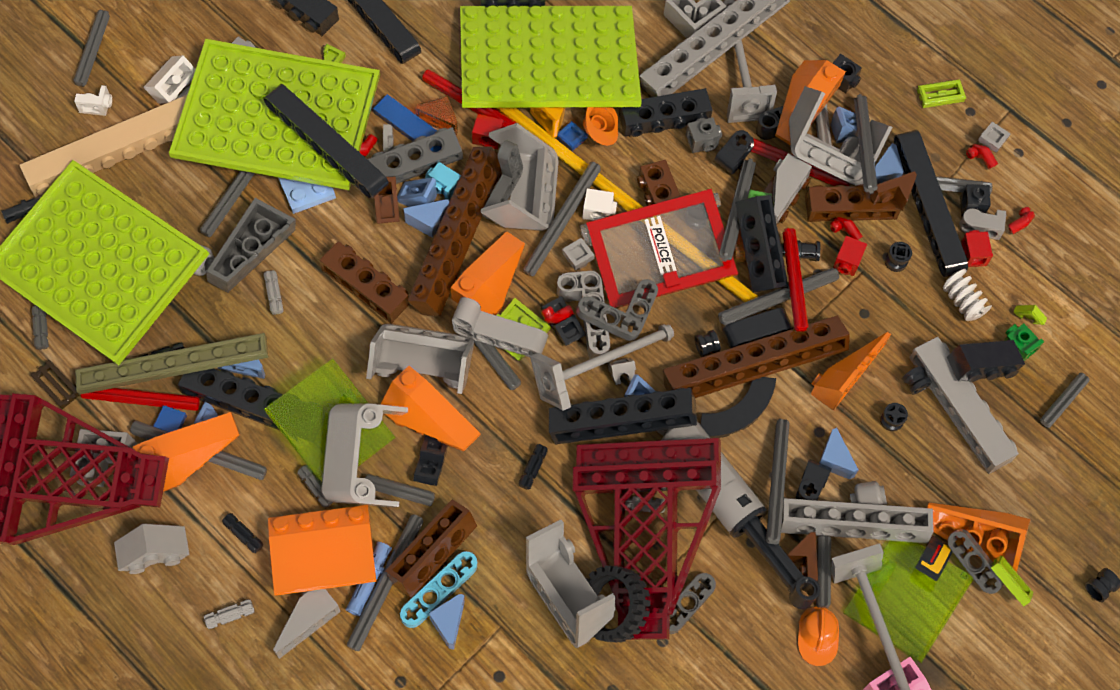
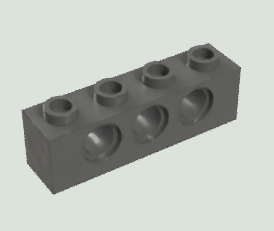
(422, 145)

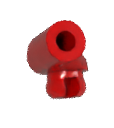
(368, 144)
(982, 152)
(1022, 222)
(845, 225)
(558, 316)

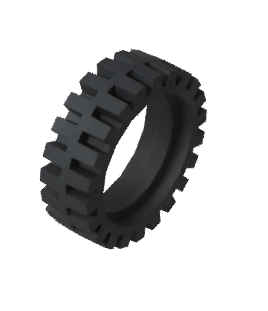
(637, 602)

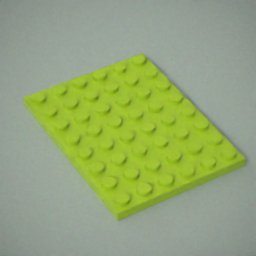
(548, 57)
(234, 129)
(97, 261)

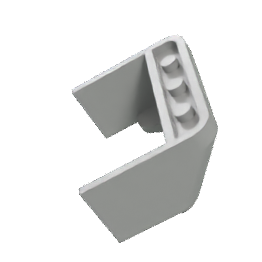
(841, 162)
(534, 195)
(422, 349)
(342, 453)
(564, 587)

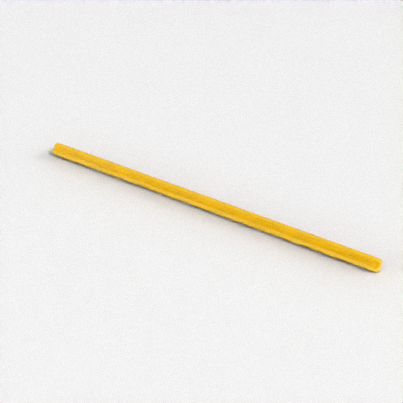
(604, 184)

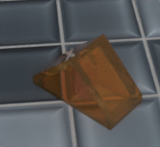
(438, 113)

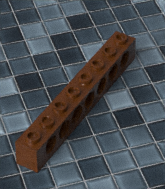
(455, 232)
(759, 358)

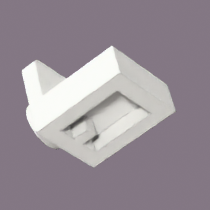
(94, 104)

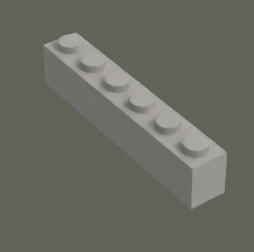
(965, 407)

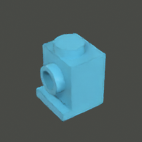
(445, 179)

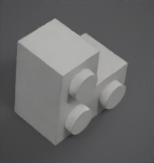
(691, 16)
(88, 437)
(149, 546)

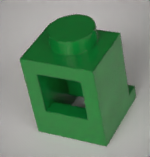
(1024, 339)

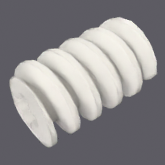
(965, 297)

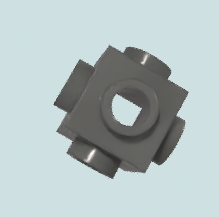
(703, 135)

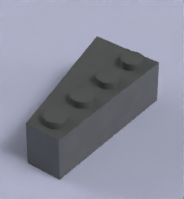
(251, 241)

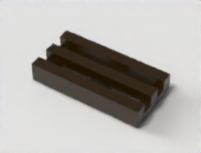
(44, 371)

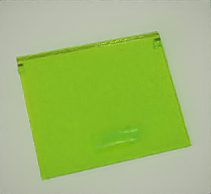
(305, 410)
(909, 600)

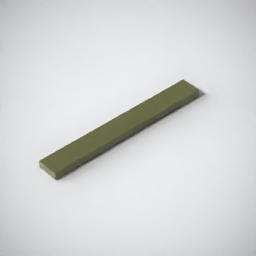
(171, 363)

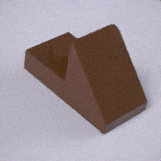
(895, 188)
(387, 203)
(806, 553)

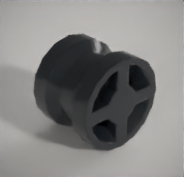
(707, 343)
(916, 380)
(899, 415)

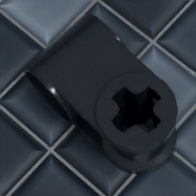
(734, 153)
(813, 480)

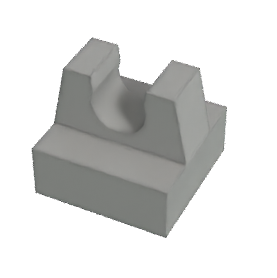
(994, 137)
(578, 254)
(620, 367)

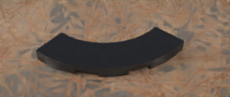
(744, 413)

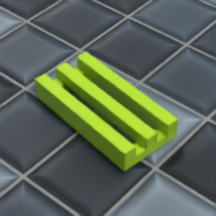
(941, 97)
(1012, 580)

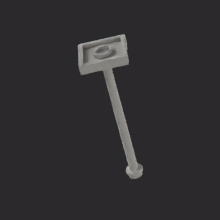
(749, 101)
(551, 378)
(858, 565)

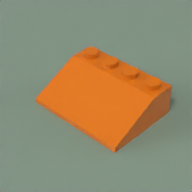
(321, 550)

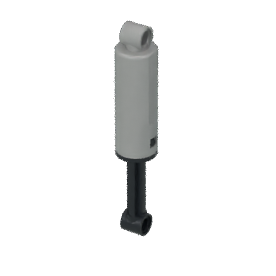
(742, 513)

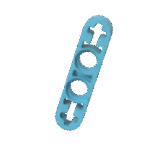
(441, 591)

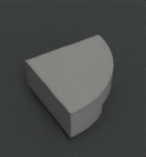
(388, 137)

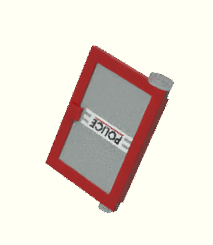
(663, 242)

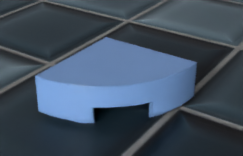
(206, 412)

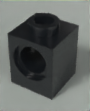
(852, 71)
(975, 197)

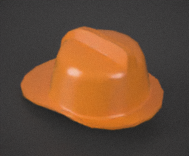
(601, 124)
(818, 636)

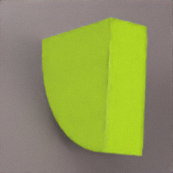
(333, 54)
(1031, 312)

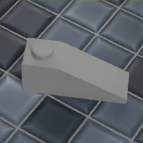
(788, 180)
(309, 615)

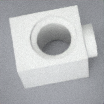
(598, 205)

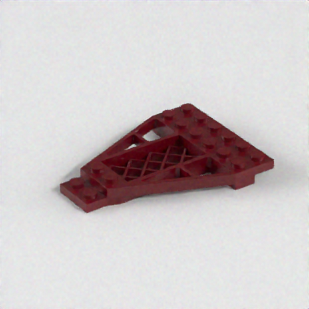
(652, 469)
(136, 478)

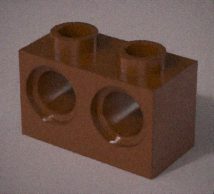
(663, 186)

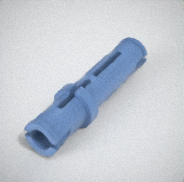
(364, 590)

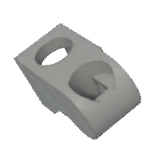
(983, 222)

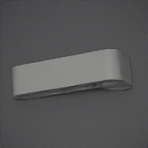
(579, 290)
(495, 330)

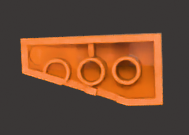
(813, 74)
(490, 274)
(842, 376)
(428, 411)
(191, 446)
(994, 531)

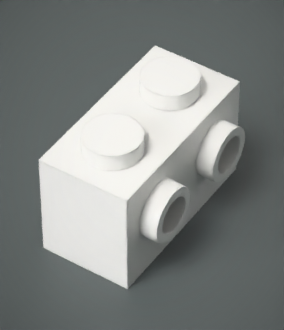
(170, 79)

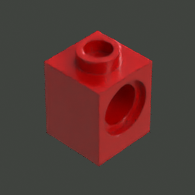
(482, 128)
(977, 248)
(849, 256)

